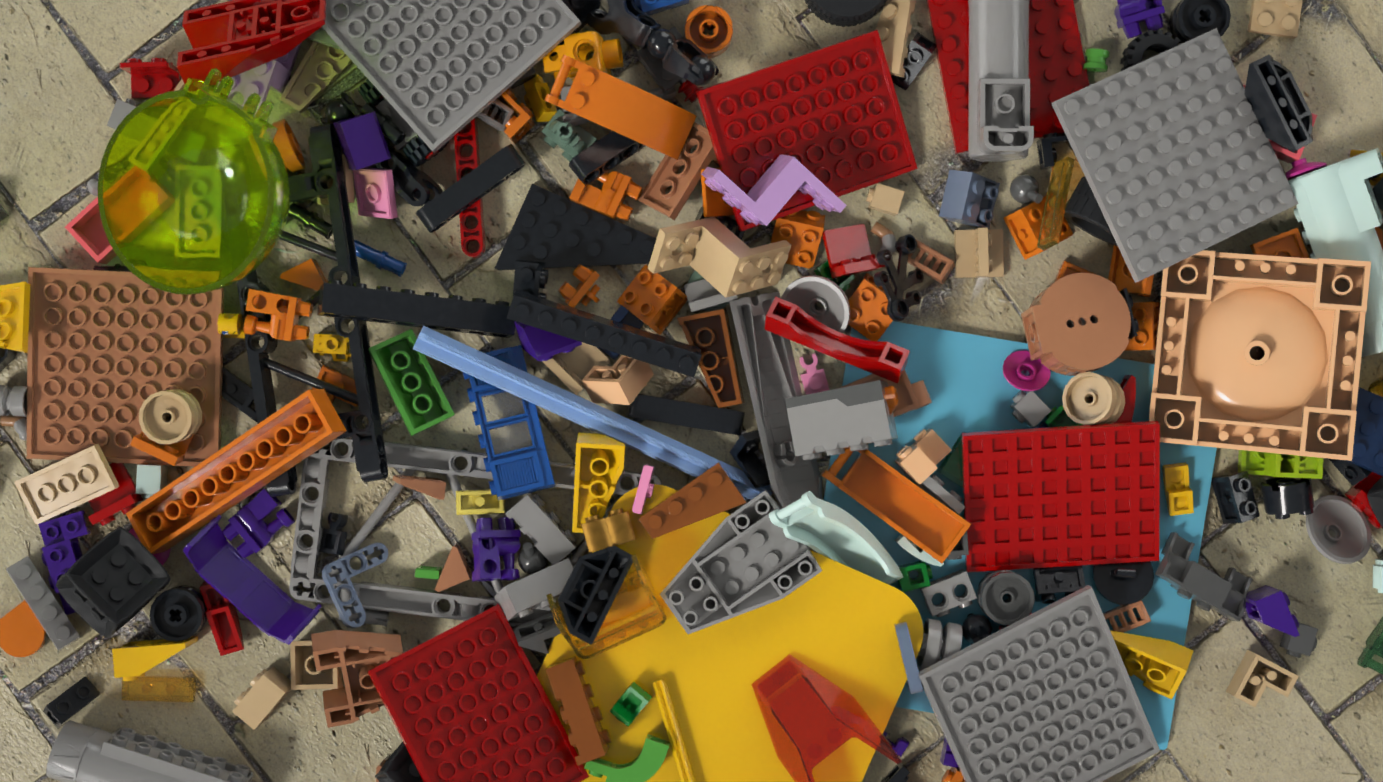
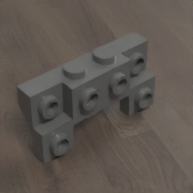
(1198, 583)

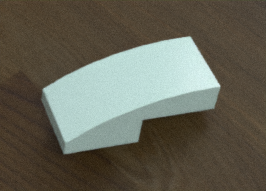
(910, 547)

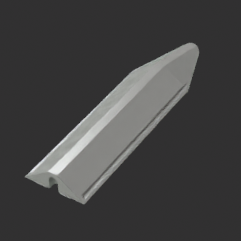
(771, 380)

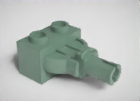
(566, 136)

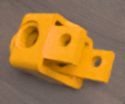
(578, 46)

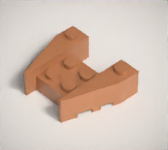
(356, 655)

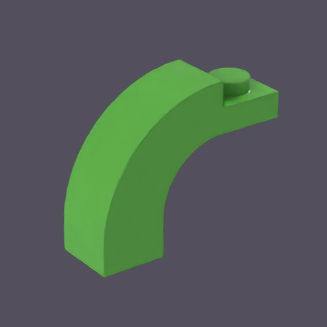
(639, 769)

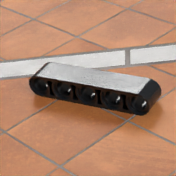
(603, 156)
(470, 188)
(686, 414)

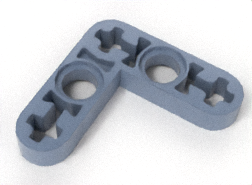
(345, 574)
(908, 657)

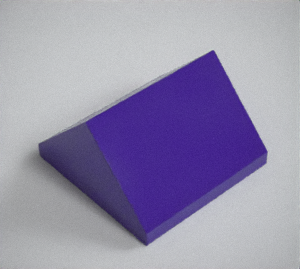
(362, 141)

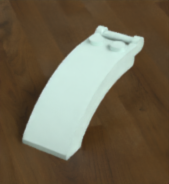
(836, 536)

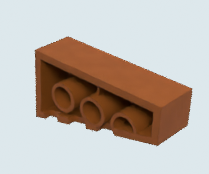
(718, 361)
(698, 500)
(578, 709)

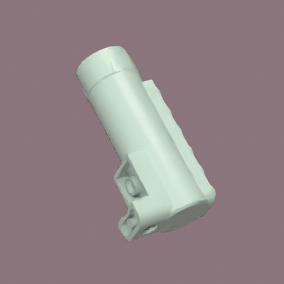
(1341, 224)

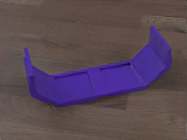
(246, 585)

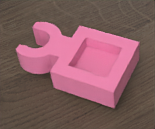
(813, 379)

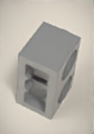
(946, 586)

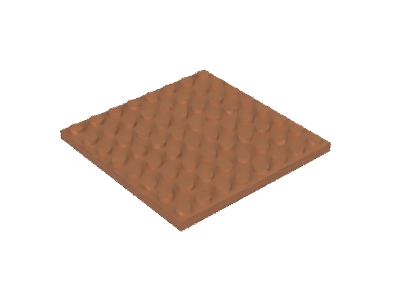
(103, 349)

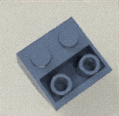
(969, 199)

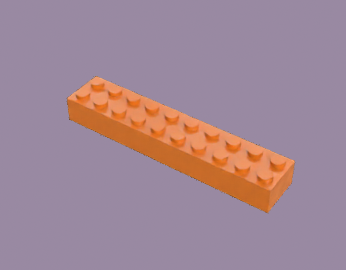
(236, 471)

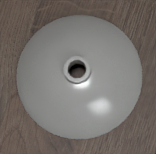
(812, 289)
(1338, 530)

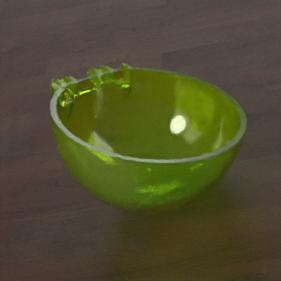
(194, 188)

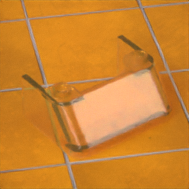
(630, 615)

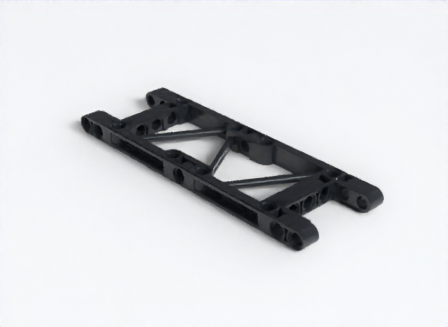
(367, 441)

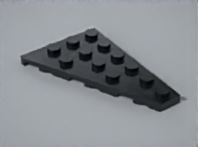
(570, 235)

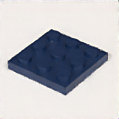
(1368, 432)

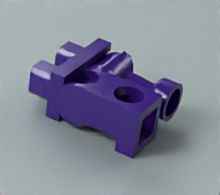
(1132, 12)
(252, 527)
(490, 545)

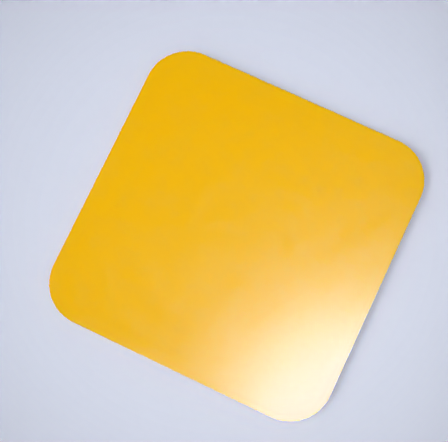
(831, 623)

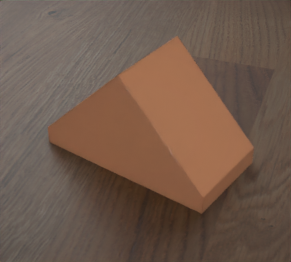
(455, 570)

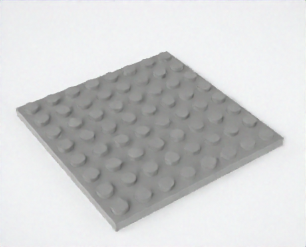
(446, 57)
(1174, 154)
(1041, 700)

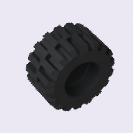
(1148, 41)

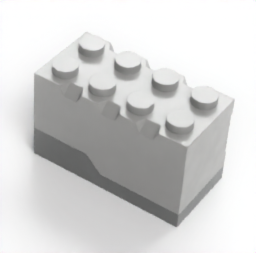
(843, 419)

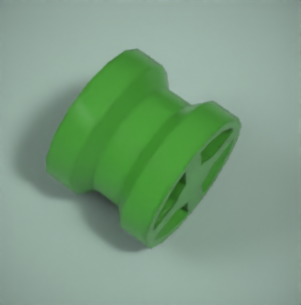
(1096, 60)

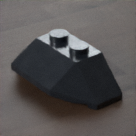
(1278, 104)
(592, 590)

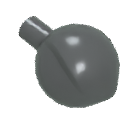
(1025, 189)
(531, 559)

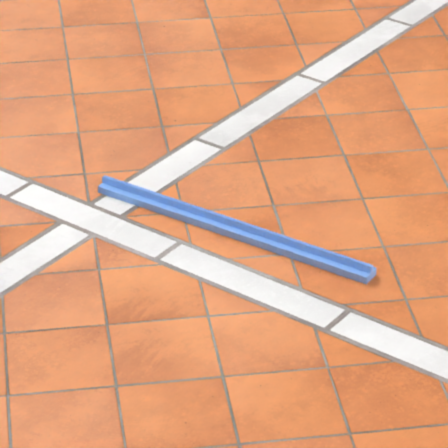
(576, 408)

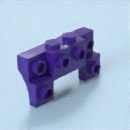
(62, 547)

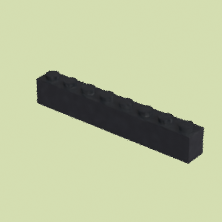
(415, 310)
(604, 333)

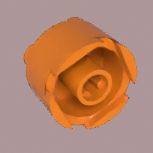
(710, 18)

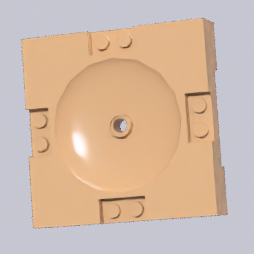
(1311, 333)

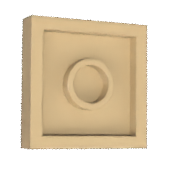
(979, 253)

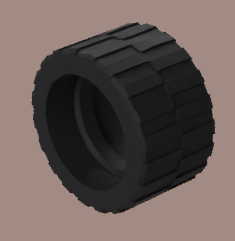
(1086, 214)

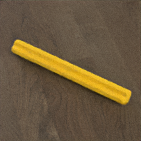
(673, 731)

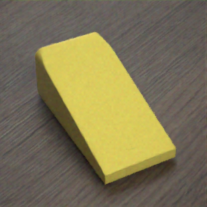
(478, 503)

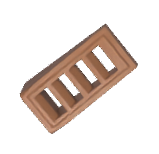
(949, 263)
(430, 486)
(1134, 623)

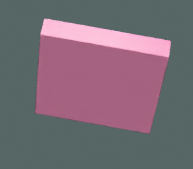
(375, 193)

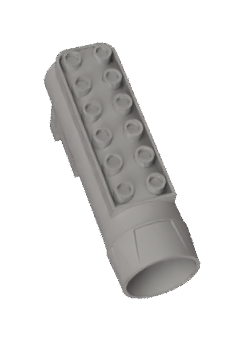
(999, 81)
(96, 755)

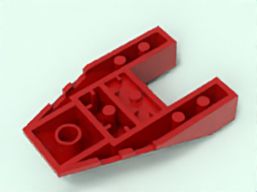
(249, 33)

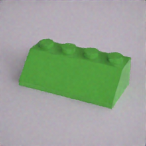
(411, 383)

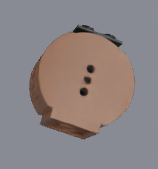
(1079, 324)

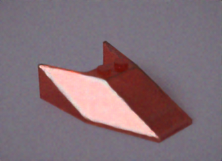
(812, 717)

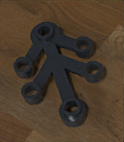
(897, 306)

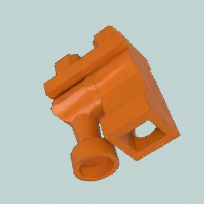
(610, 197)
(284, 315)

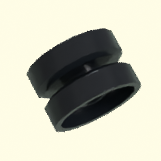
(1185, 17)
(166, 616)

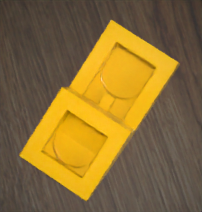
(1177, 489)

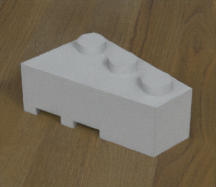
(542, 528)
(530, 592)

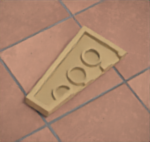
(893, 31)
(314, 74)

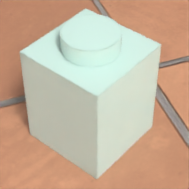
(151, 479)

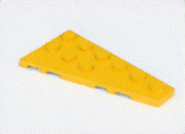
(14, 316)

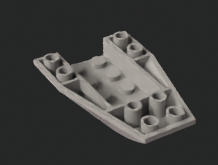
(739, 568)

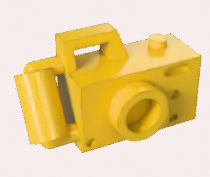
(534, 99)
(332, 345)

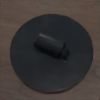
(1123, 581)

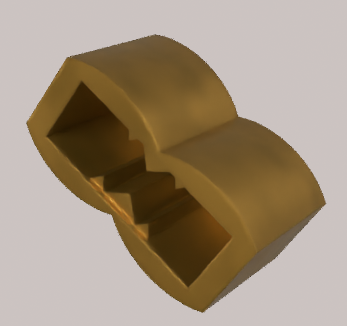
(608, 531)

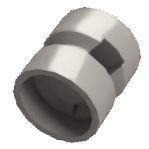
(13, 400)

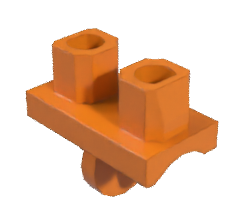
(587, 279)

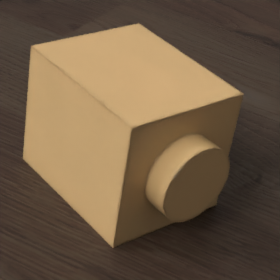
(885, 199)

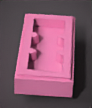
(644, 489)

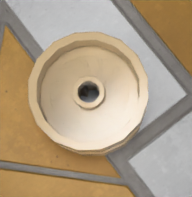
(1093, 399)
(170, 416)

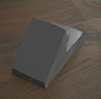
(535, 632)

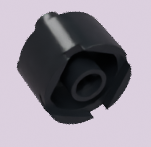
(1287, 496)

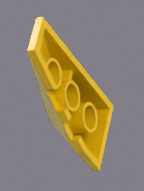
(597, 471)
(1154, 661)

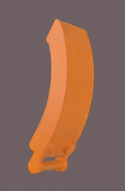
(623, 108)
(899, 503)

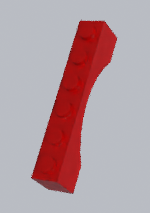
(872, 356)

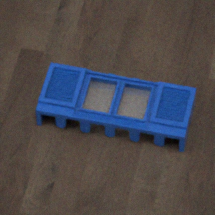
(510, 434)

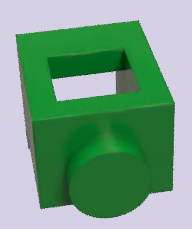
(922, 579)

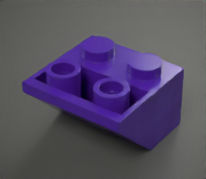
(543, 344)
(1271, 608)

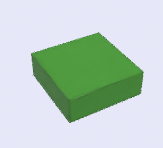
(428, 572)

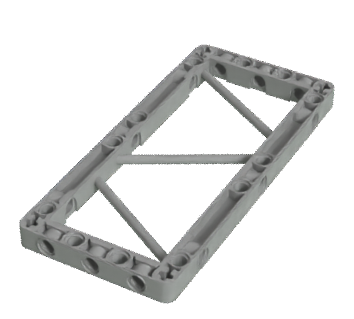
(395, 597)

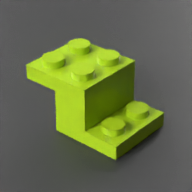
(1280, 465)

